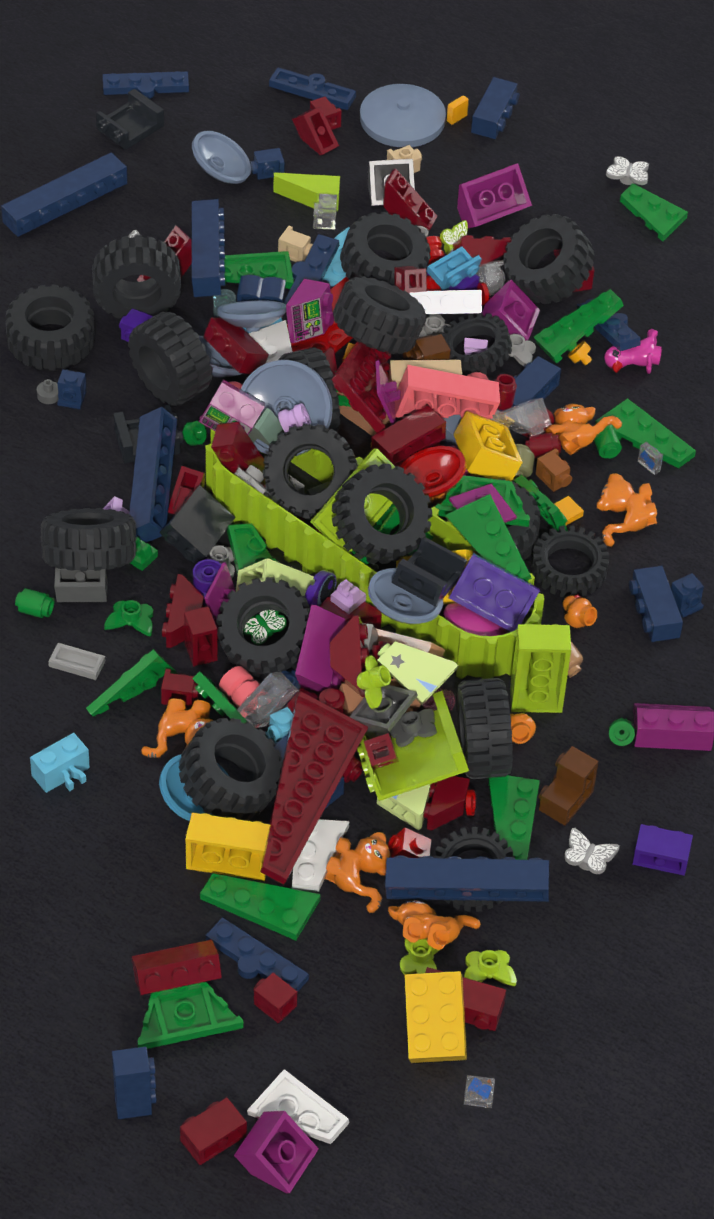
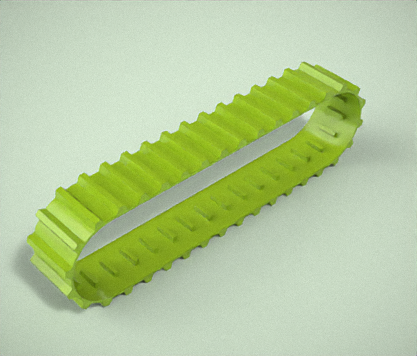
(472, 653)

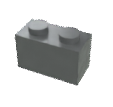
(81, 585)

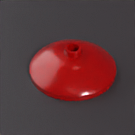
(436, 468)

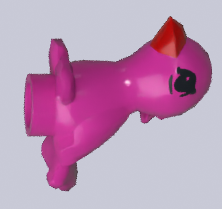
(642, 355)

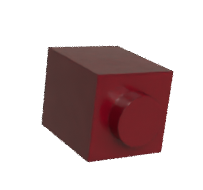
(275, 997)

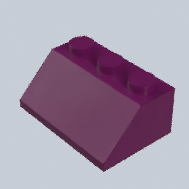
(492, 196)
(314, 666)
(673, 726)

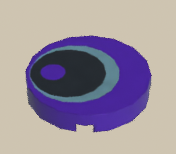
(322, 588)

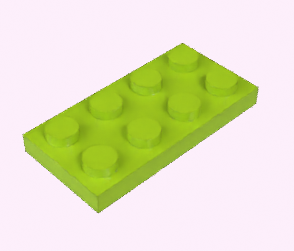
(374, 505)

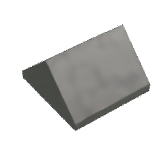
(379, 173)
(392, 707)

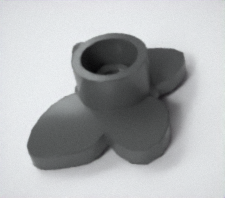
(413, 725)

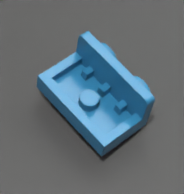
(453, 268)

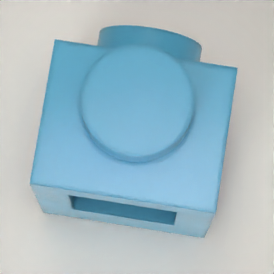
(279, 724)

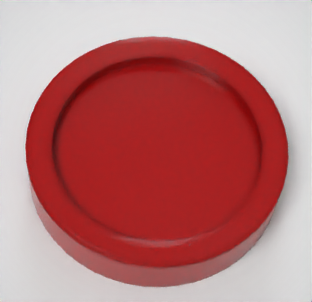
(485, 293)
(470, 802)

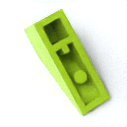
(306, 187)

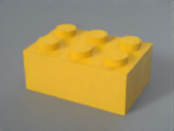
(487, 447)
(226, 846)
(435, 1017)

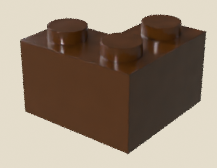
(429, 348)
(570, 786)

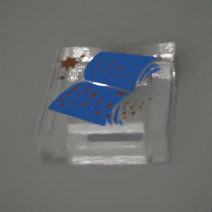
(650, 458)
(479, 1091)

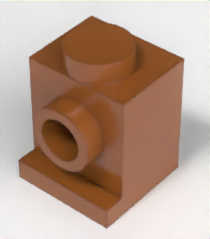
(553, 470)

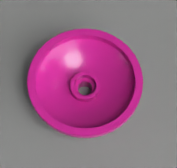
(471, 621)

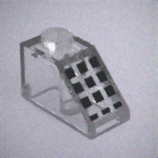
(525, 417)

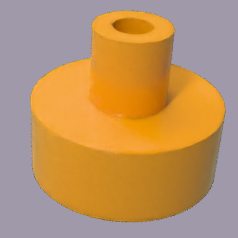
(580, 353)

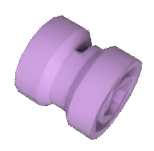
(294, 417)

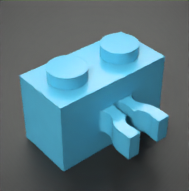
(61, 763)

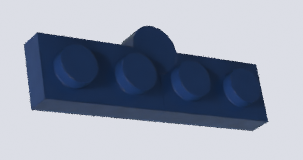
(146, 83)
(312, 87)
(315, 264)
(617, 331)
(254, 956)

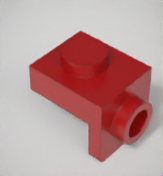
(409, 844)

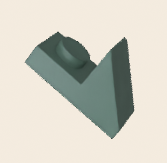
(266, 428)

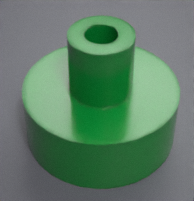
(194, 433)
(621, 732)

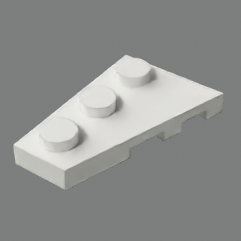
(273, 340)
(312, 862)
(304, 1106)

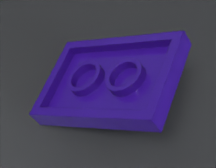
(494, 593)

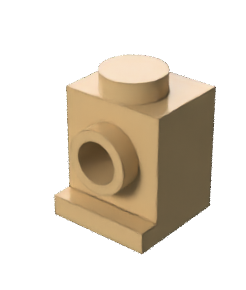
(406, 153)
(295, 243)

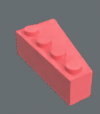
(446, 393)

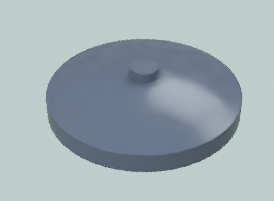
(402, 115)
(286, 384)

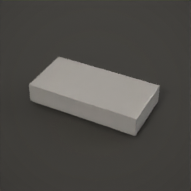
(76, 661)

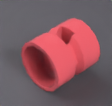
(238, 685)

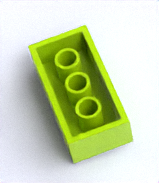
(540, 668)

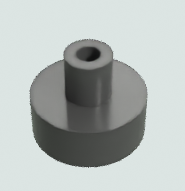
(47, 392)

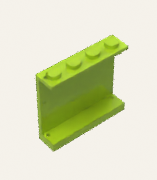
(419, 762)

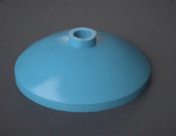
(173, 791)

